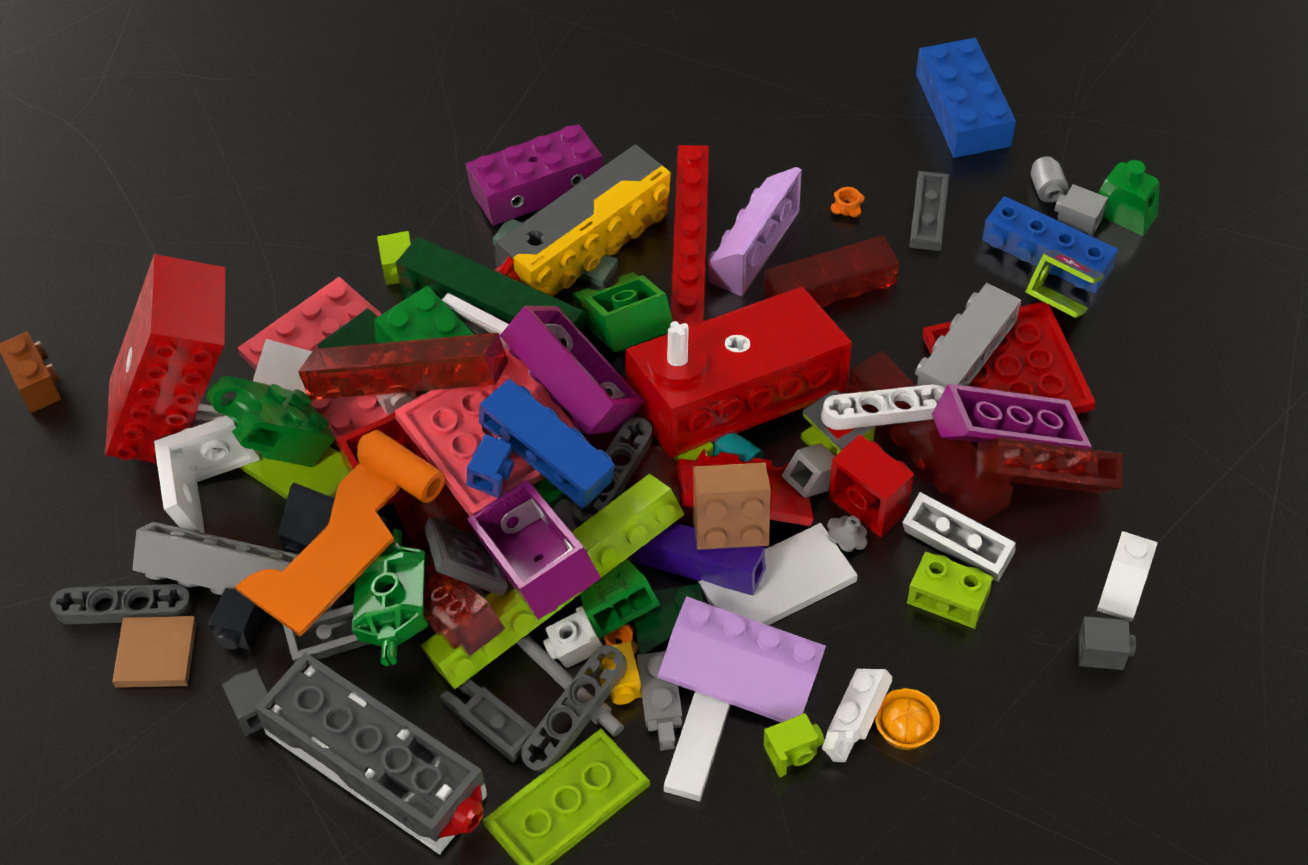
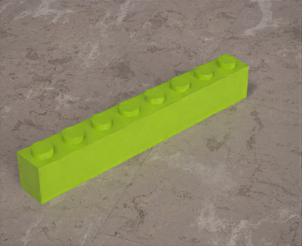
(608, 540)

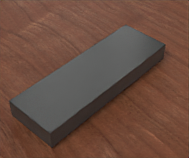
(929, 211)

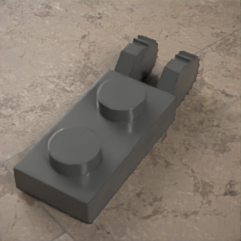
(490, 719)

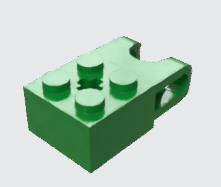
(625, 312)
(273, 420)

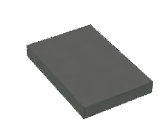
(463, 557)

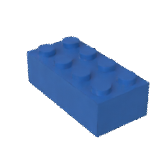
(965, 97)

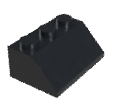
(305, 518)

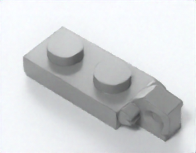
(659, 700)

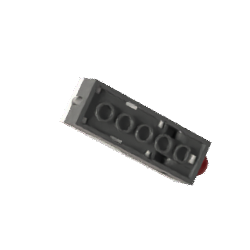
(374, 753)

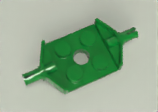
(398, 613)

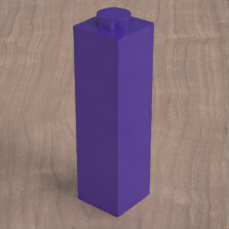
(729, 568)

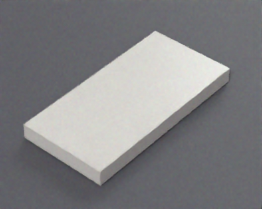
(795, 576)

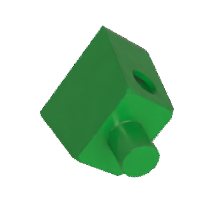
(1131, 196)

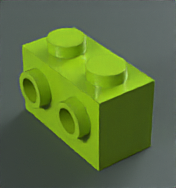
(950, 589)

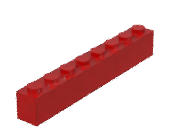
(690, 235)

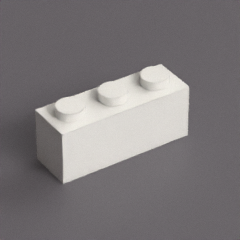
(959, 536)

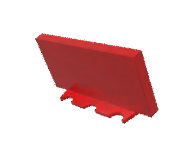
(785, 501)

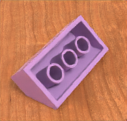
(755, 232)
(741, 661)

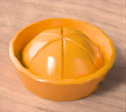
(907, 718)

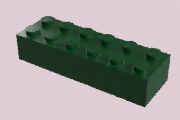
(482, 287)

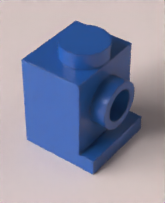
(490, 465)

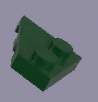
(656, 625)

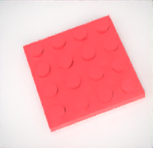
(448, 432)

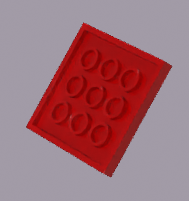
(1030, 360)

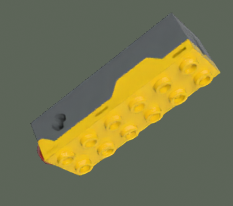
(586, 223)

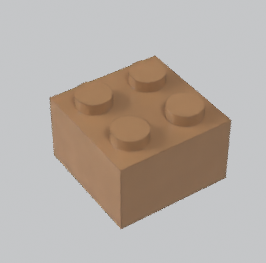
(731, 505)

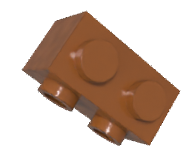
(29, 372)

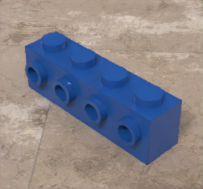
(1032, 234)
(547, 442)

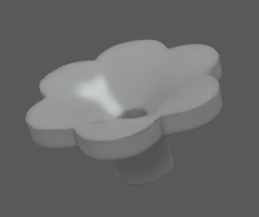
(847, 533)

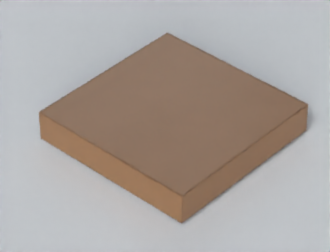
(154, 651)

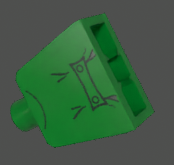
(618, 598)

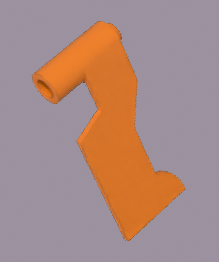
(350, 539)

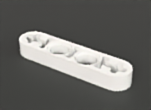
(920, 398)

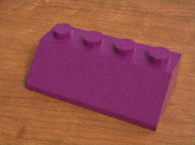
(988, 414)

